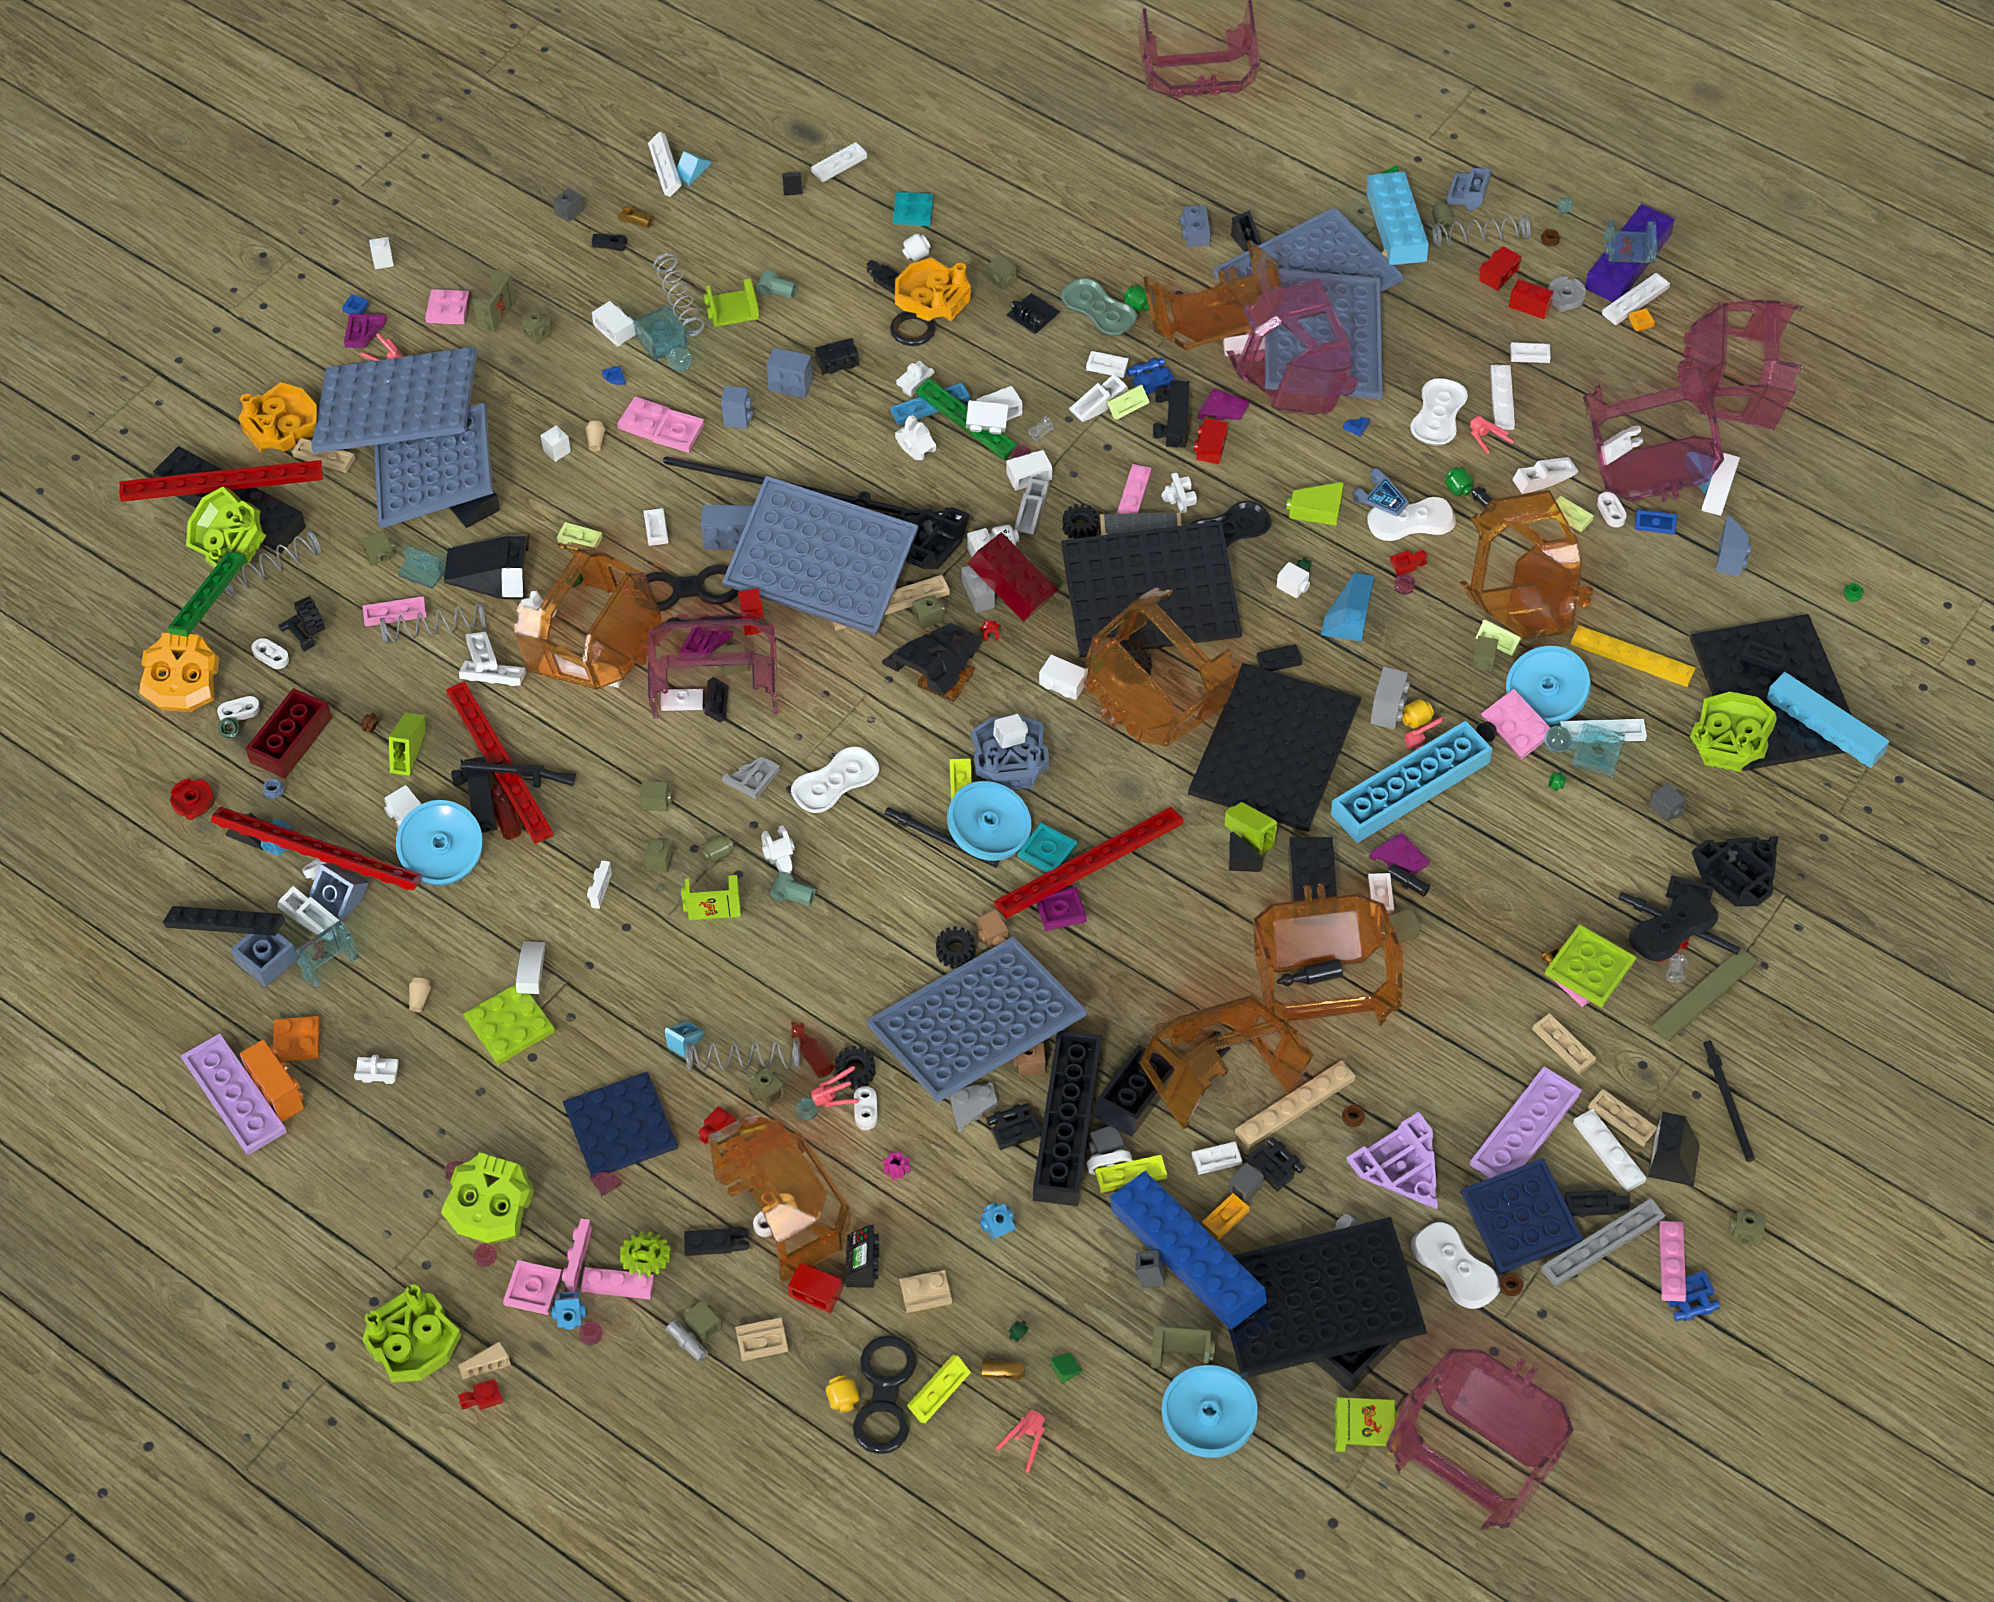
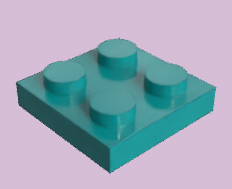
(913, 209)
(1047, 848)

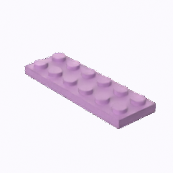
(233, 1094)
(1526, 1124)

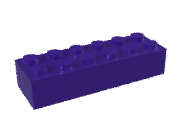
(1615, 279)

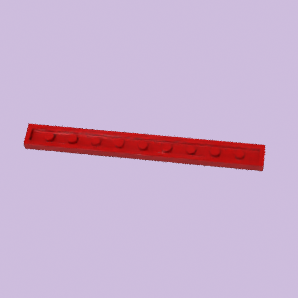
(211, 481)
(492, 749)
(316, 848)
(1088, 862)

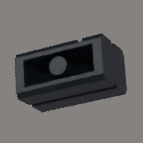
(837, 356)

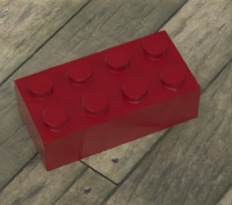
(1012, 576)
(288, 733)

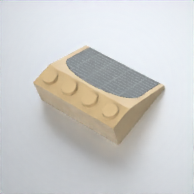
(1137, 522)

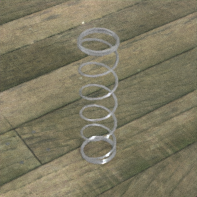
(1436, 228)
(674, 305)
(314, 543)
(385, 633)
(689, 1056)

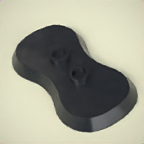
(1242, 521)
(1663, 935)

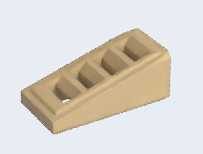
(485, 1361)

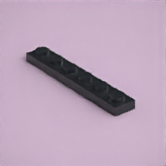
(224, 920)

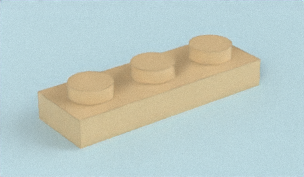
(336, 459)
(1564, 1044)
(1623, 1118)

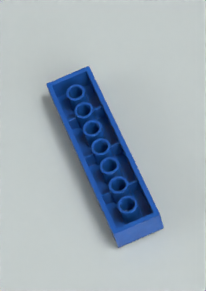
(1188, 1250)

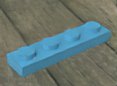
(920, 408)

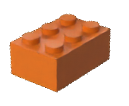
(273, 1079)

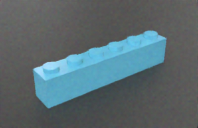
(1827, 720)

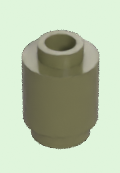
(1443, 215)
(716, 848)

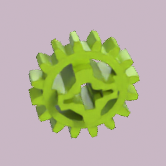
(645, 1254)

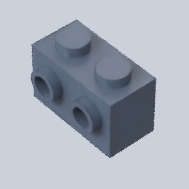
(1196, 226)
(736, 407)

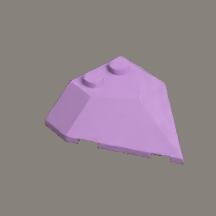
(1401, 1161)

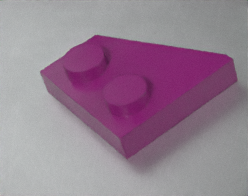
(362, 329)
(1223, 406)
(700, 643)
(1401, 853)

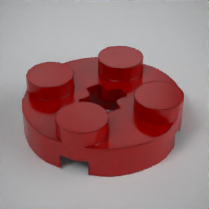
(191, 808)

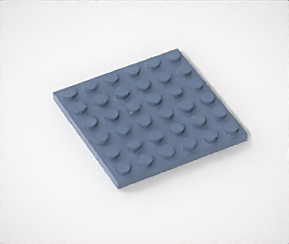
(433, 471)

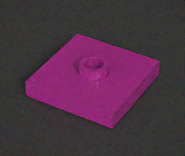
(1061, 909)

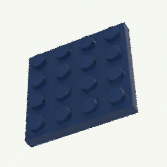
(620, 1124)
(1521, 1216)

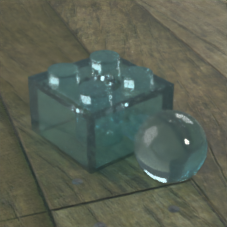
(662, 336)
(1559, 739)

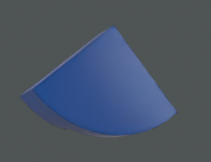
(614, 375)
(1356, 426)

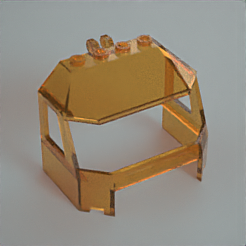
(1215, 311)
(1545, 577)
(615, 637)
(1133, 694)
(1322, 930)
(1203, 1063)
(782, 1186)

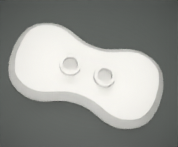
(1437, 417)
(1428, 516)
(847, 770)
(1466, 1278)

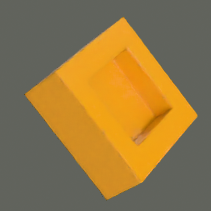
(1641, 320)

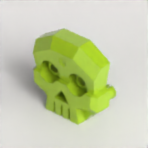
(213, 521)
(1730, 744)
(482, 1216)
(420, 1350)

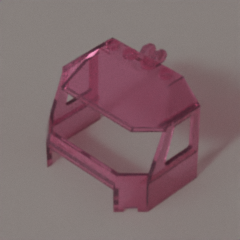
(1238, 42)
(1708, 349)
(1315, 376)
(1662, 466)
(763, 667)
(1499, 1408)

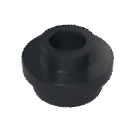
(1487, 731)

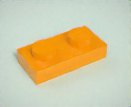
(1225, 1216)

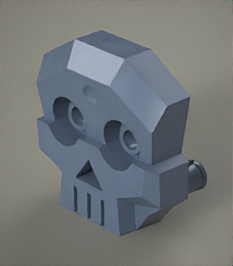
(1012, 765)

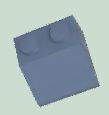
(1732, 548)
(337, 890)

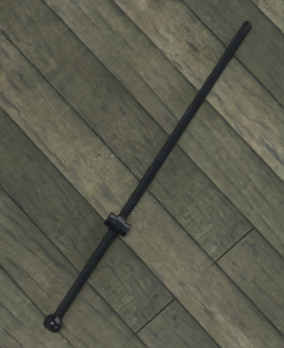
(862, 499)

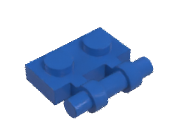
(1151, 380)
(1697, 1288)

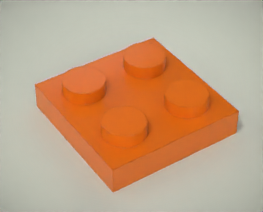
(297, 1038)

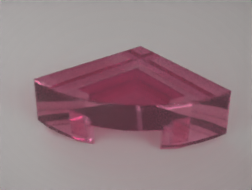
(605, 1182)

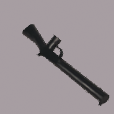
(521, 770)

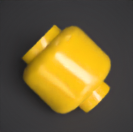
(1417, 713)
(842, 1393)

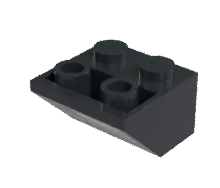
(862, 1258)

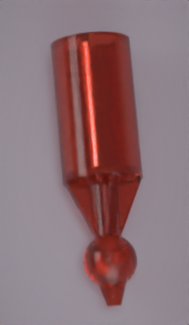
(505, 815)
(812, 1051)

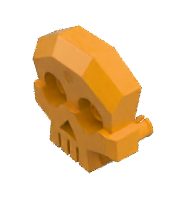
(933, 289)
(269, 426)
(176, 689)

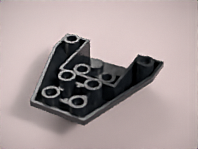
(489, 565)

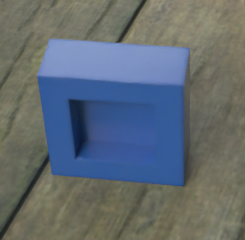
(355, 305)

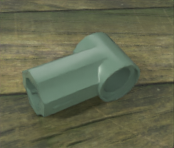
(770, 283)
(787, 888)

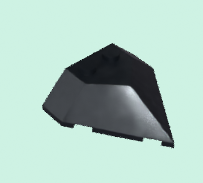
(937, 535)
(1739, 868)

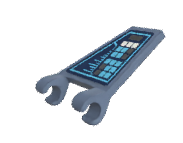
(1383, 496)

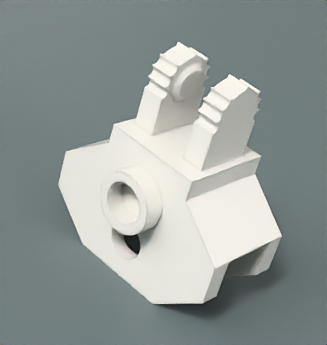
(915, 438)
(779, 850)

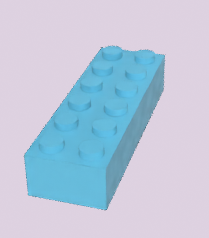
(1397, 218)

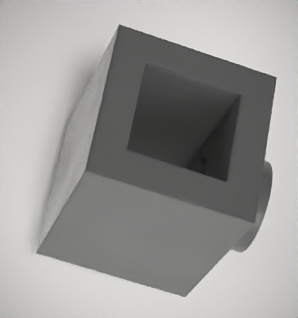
(568, 204)
(1667, 802)
(1104, 1141)
(1246, 1182)
(1150, 1269)

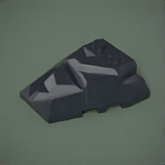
(937, 656)

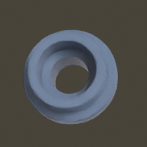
(270, 785)

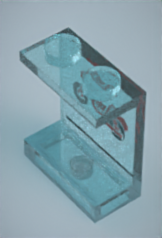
(1631, 246)
(323, 948)

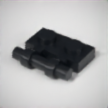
(1015, 1131)
(1275, 1171)

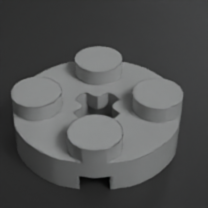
(1567, 302)

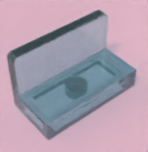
(421, 568)

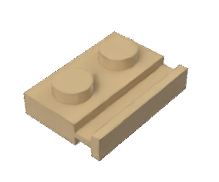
(925, 1291)
(761, 1339)

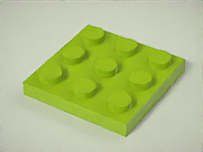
(1590, 966)
(508, 1023)

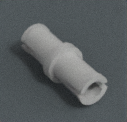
(687, 1340)

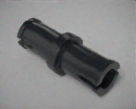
(1409, 880)

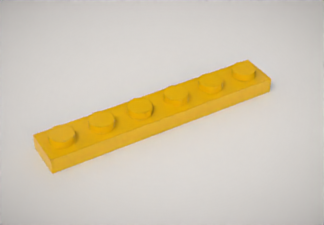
(1633, 656)

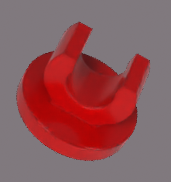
(990, 627)

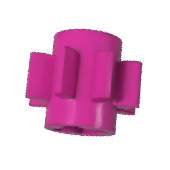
(896, 1165)

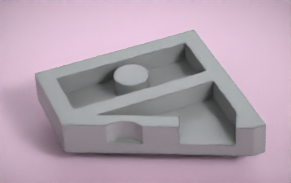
(753, 777)
(972, 1103)

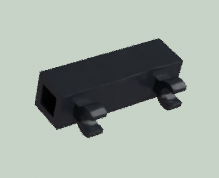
(1177, 414)
(479, 794)

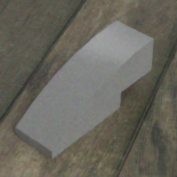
(1032, 506)

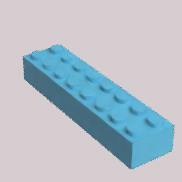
(1411, 781)

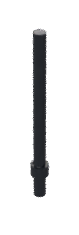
(906, 820)
(1641, 905)
(1715, 1064)

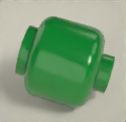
(1136, 298)
(1459, 481)

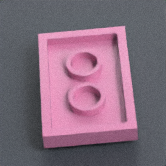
(1517, 723)

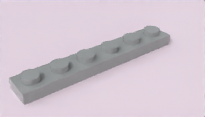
(1602, 1242)

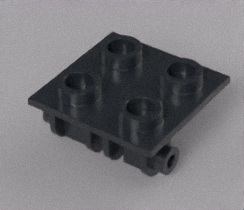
(1032, 313)

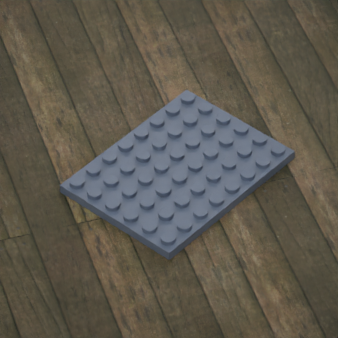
(1322, 246)
(1359, 313)
(395, 400)
(820, 555)
(975, 1018)

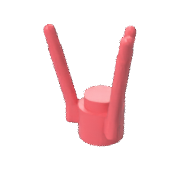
(394, 352)
(1482, 427)
(1415, 738)
(825, 1093)
(1029, 1424)

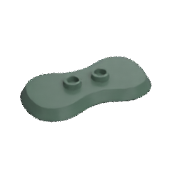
(1091, 299)

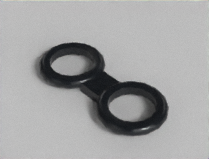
(914, 341)
(691, 586)
(884, 1394)

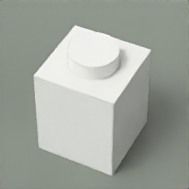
(381, 253)
(555, 443)
(1293, 580)
(1010, 731)

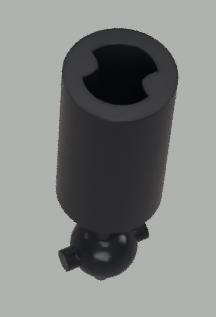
(1314, 973)

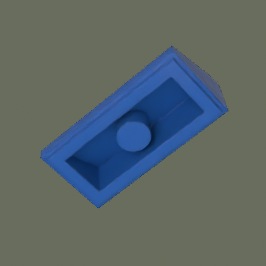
(1655, 521)

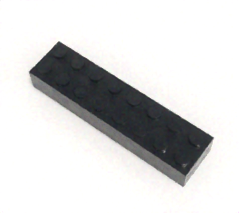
(277, 519)
(1067, 1118)

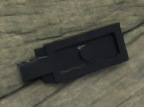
(882, 275)
(1595, 1202)

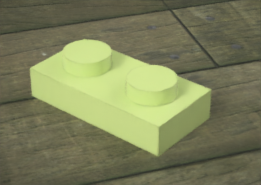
(1128, 402)
(1576, 516)
(579, 535)
(1507, 640)

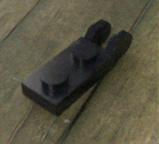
(715, 1241)

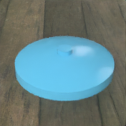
(1551, 682)
(988, 820)
(439, 842)
(1209, 1411)

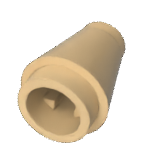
(595, 433)
(418, 993)

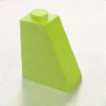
(1316, 503)
(405, 743)
(1252, 827)

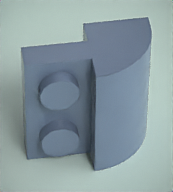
(1469, 188)

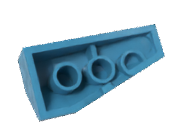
(1349, 611)

